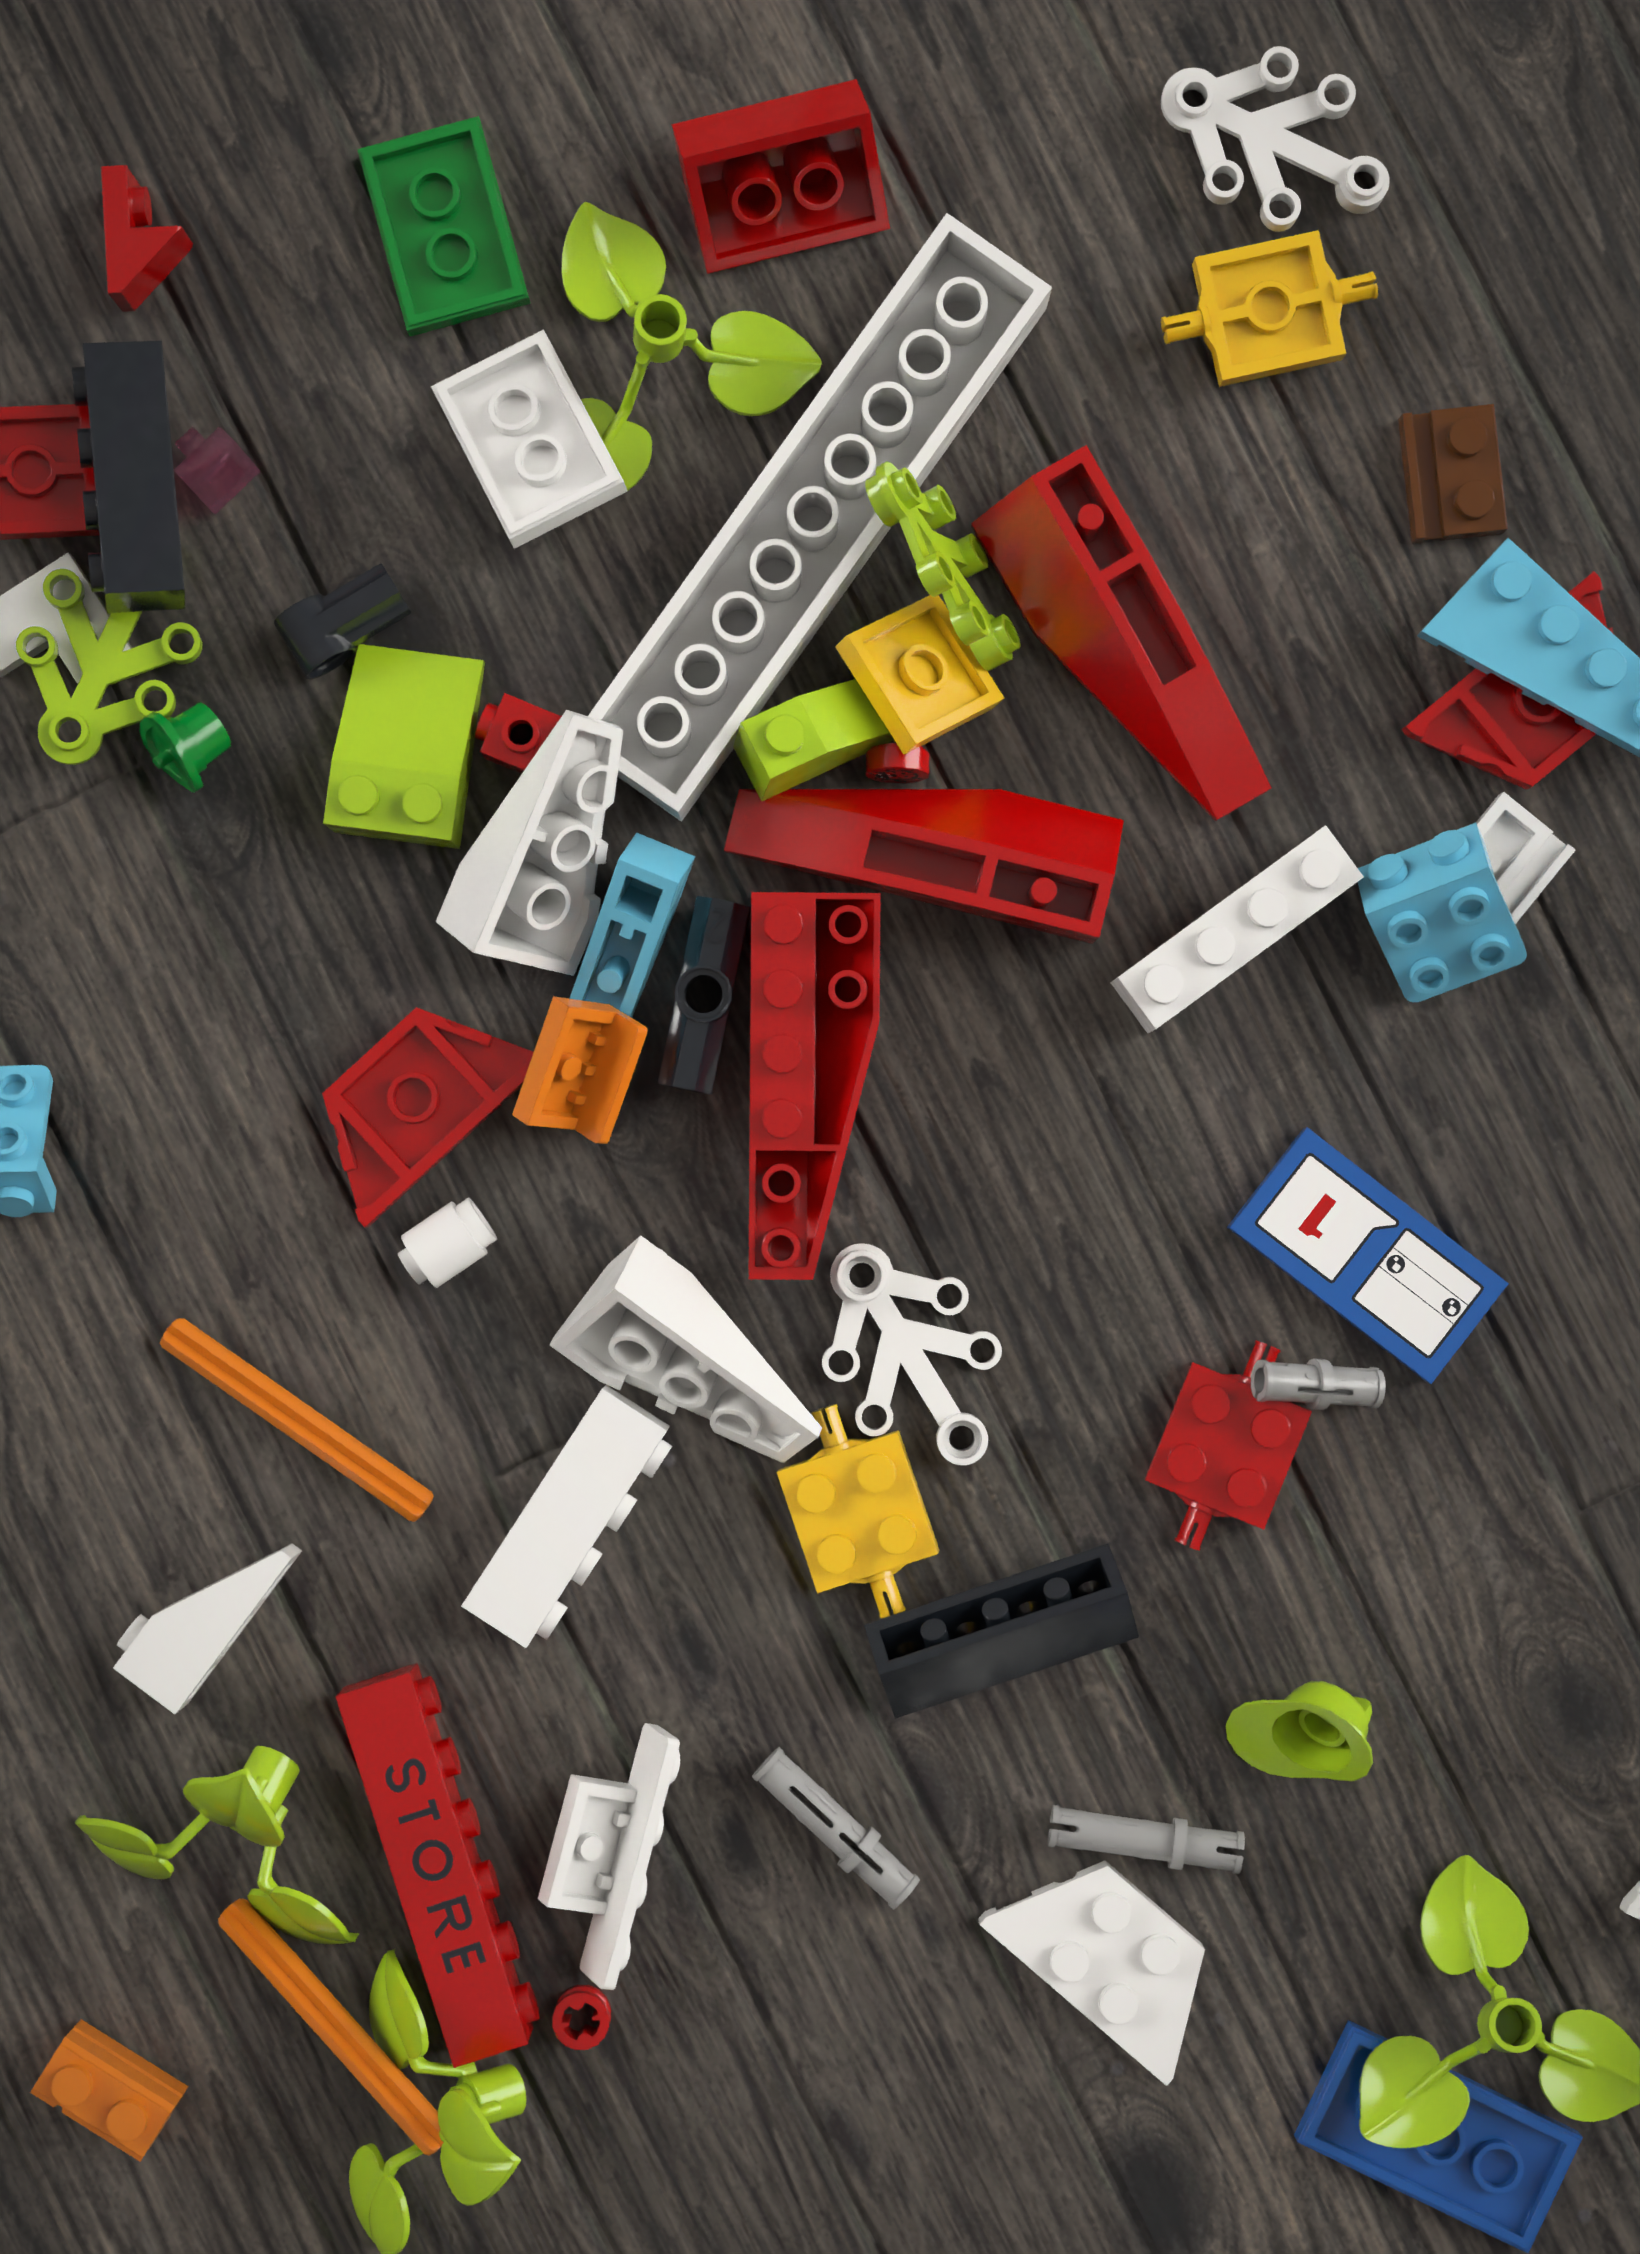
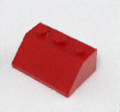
(782, 175)

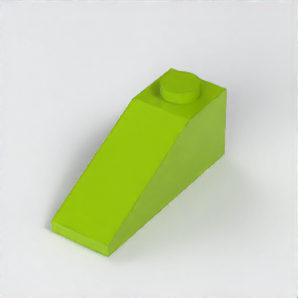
(808, 737)

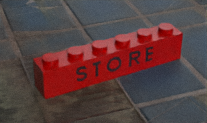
(437, 1864)

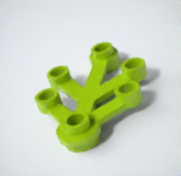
(940, 559)
(102, 665)

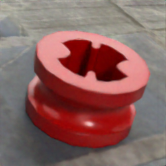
(587, 2036)

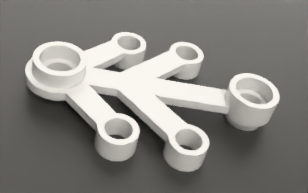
(1266, 135)
(903, 1342)

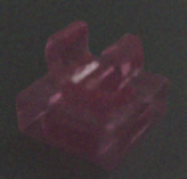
(214, 467)

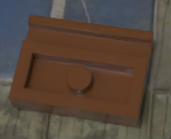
(1453, 473)

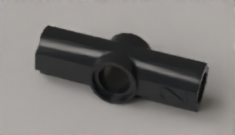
(714, 954)

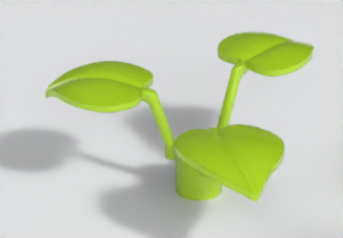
(753, 356)
(253, 1807)
(1480, 1924)
(471, 2153)

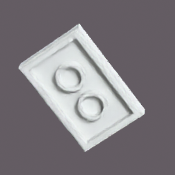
(529, 439)

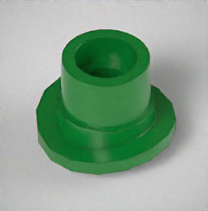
(185, 743)

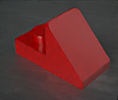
(135, 255)

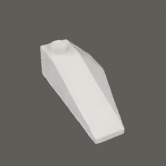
(534, 867)
(667, 1335)

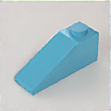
(632, 923)

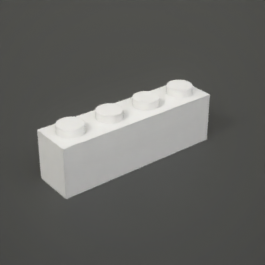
(1237, 929)
(567, 1516)

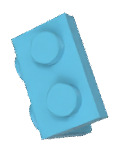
(1440, 914)
(24, 1113)

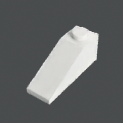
(187, 1639)

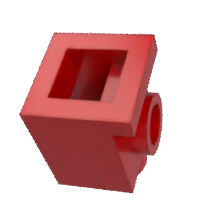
(497, 723)

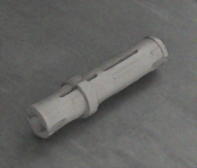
(1147, 1839)
(891, 1881)

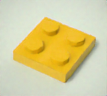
(918, 673)

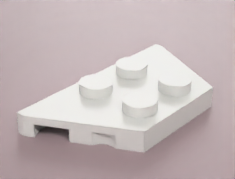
(1109, 1958)

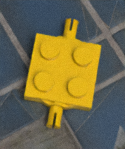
(1269, 308)
(858, 1511)

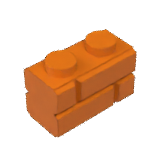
(109, 2089)

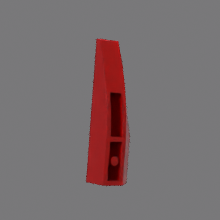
(1118, 628)
(944, 847)
(808, 1064)

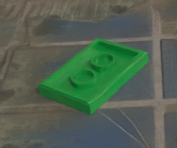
(444, 226)

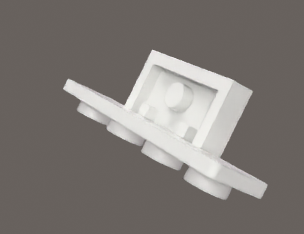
(605, 1850)

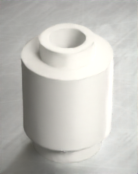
(446, 1243)

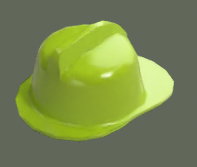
(1306, 1735)

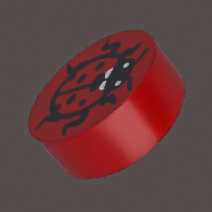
(890, 765)

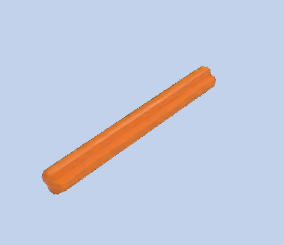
(296, 1419)
(333, 2024)

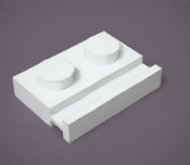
(1520, 852)

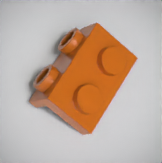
(580, 1068)

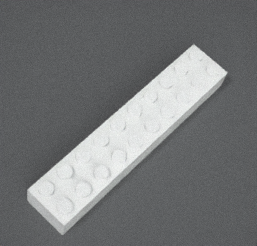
(809, 516)

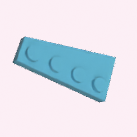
(1542, 640)

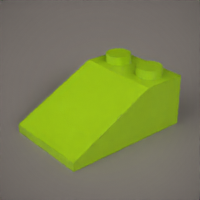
(405, 747)

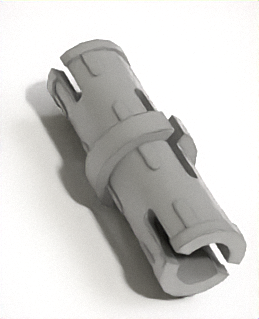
(1317, 1384)

